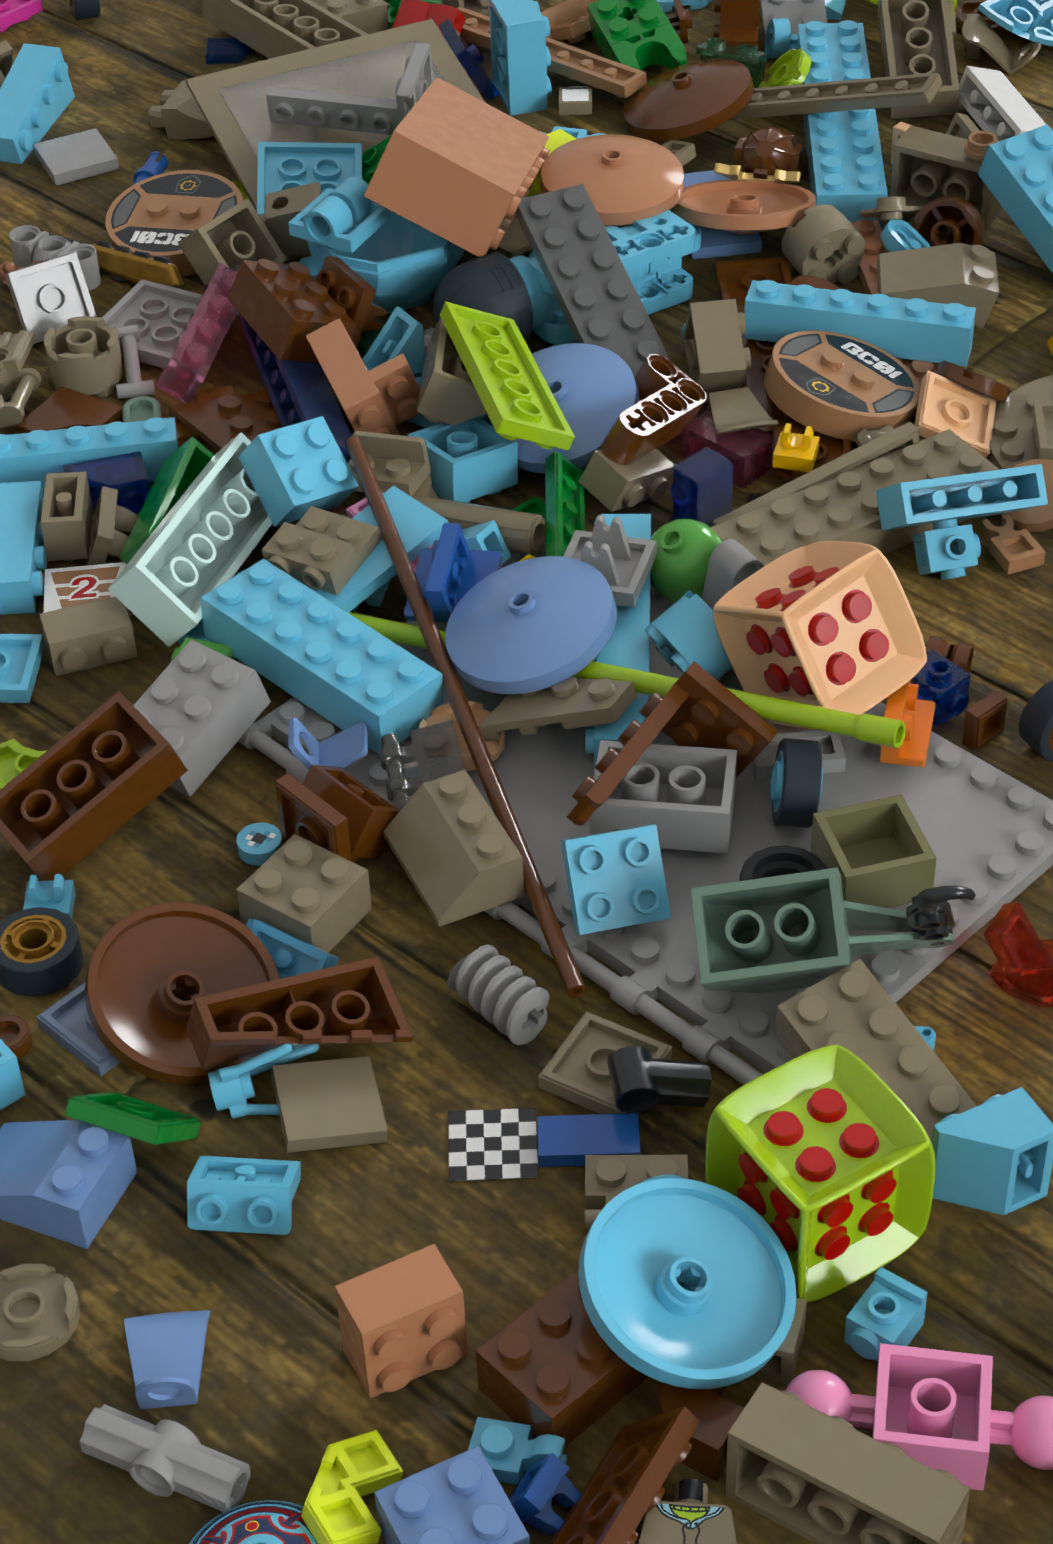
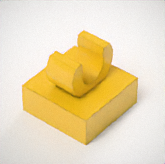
(796, 450)

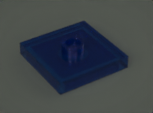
(469, 58)

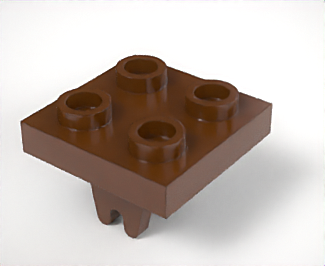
(352, 294)

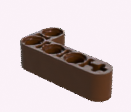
(665, 407)

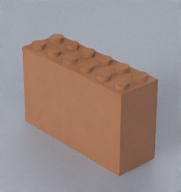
(458, 168)

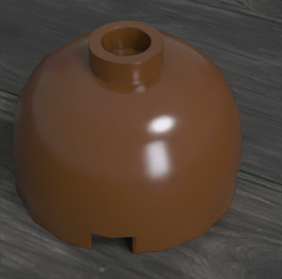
(950, 222)

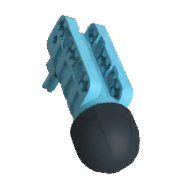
(520, 291)

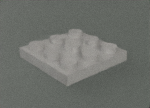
(160, 316)

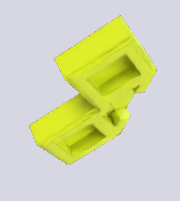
(347, 1472)

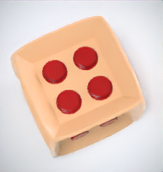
(822, 628)

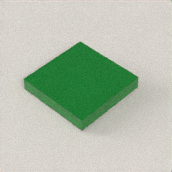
(133, 1117)

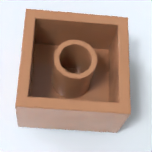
(402, 1321)

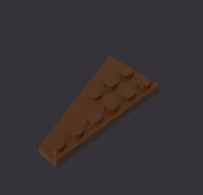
(224, 418)

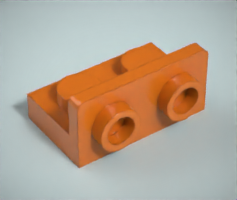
(918, 720)

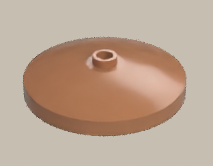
(621, 174)
(744, 205)

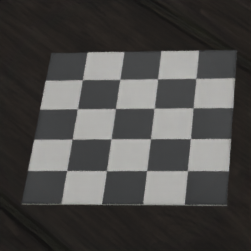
(492, 1144)

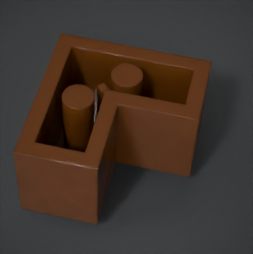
(737, 21)

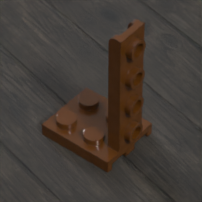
(693, 714)

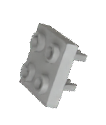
(619, 558)

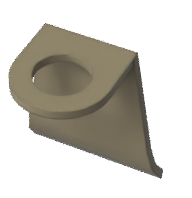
(979, 32)
(737, 411)

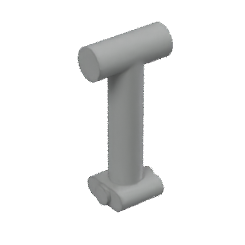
(135, 386)

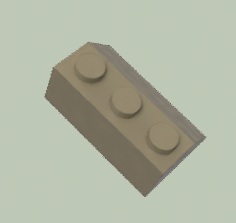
(455, 850)

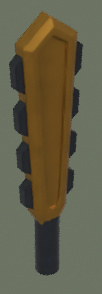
(135, 266)

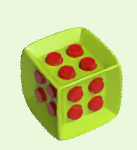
(826, 1165)

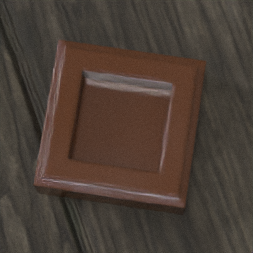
(984, 720)

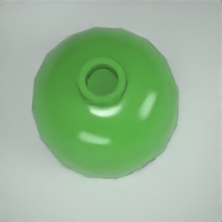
(682, 558)

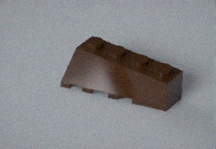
(306, 1009)

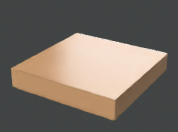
(955, 407)

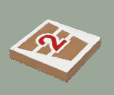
(79, 584)

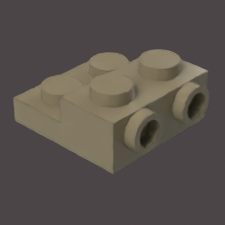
(322, 549)

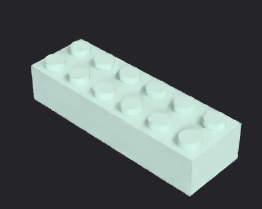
(194, 547)

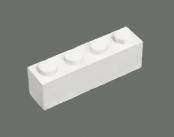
(996, 103)

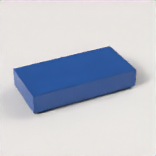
(568, 1138)

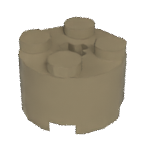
(824, 245)
(84, 356)

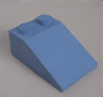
(62, 1177)

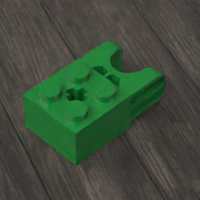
(635, 33)

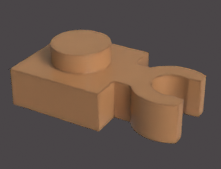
(1012, 548)

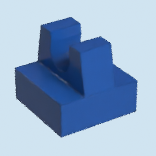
(536, 1490)

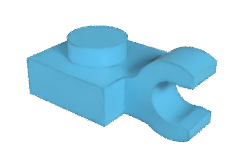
(511, 1447)

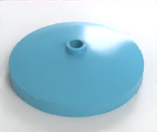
(687, 1283)

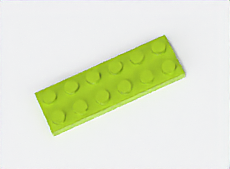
(506, 377)

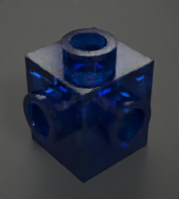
(943, 684)

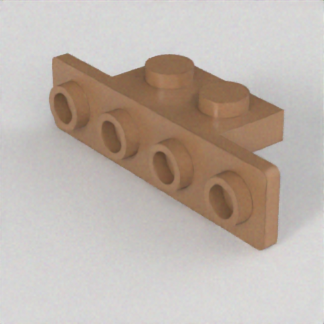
(568, 20)

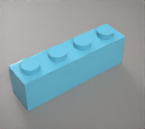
(961, 497)
(21, 547)

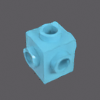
(947, 549)

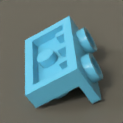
(242, 1194)

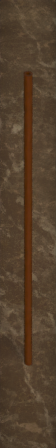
(478, 750)

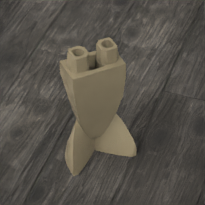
(179, 115)

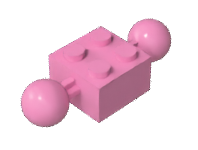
(936, 1410)

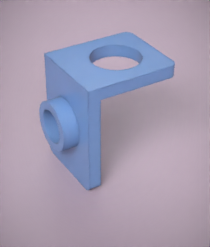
(334, 751)

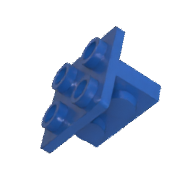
(451, 571)

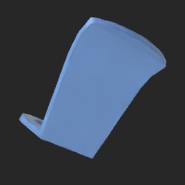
(167, 1356)

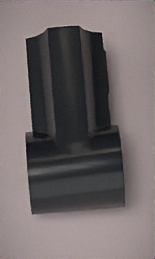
(644, 1082)

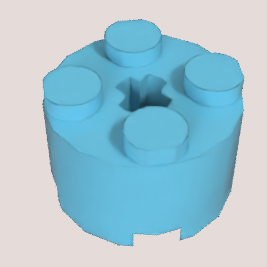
(688, 635)

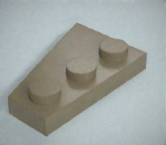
(571, 702)

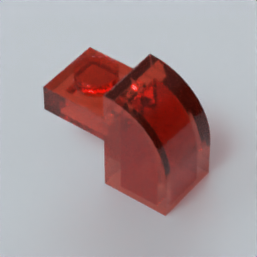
(1023, 959)

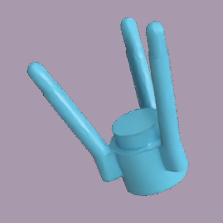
(234, 1083)

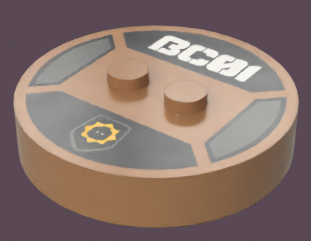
(166, 210)
(839, 384)

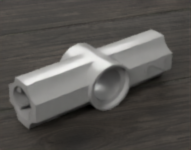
(165, 1458)

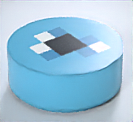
(258, 843)

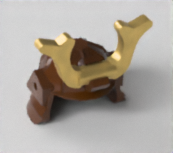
(769, 156)

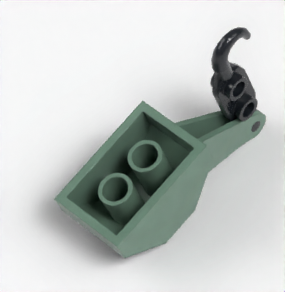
(796, 928)

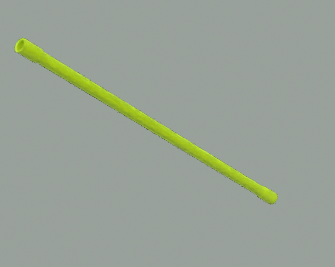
(862, 727)

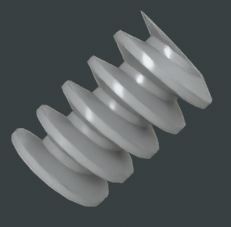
(501, 994)

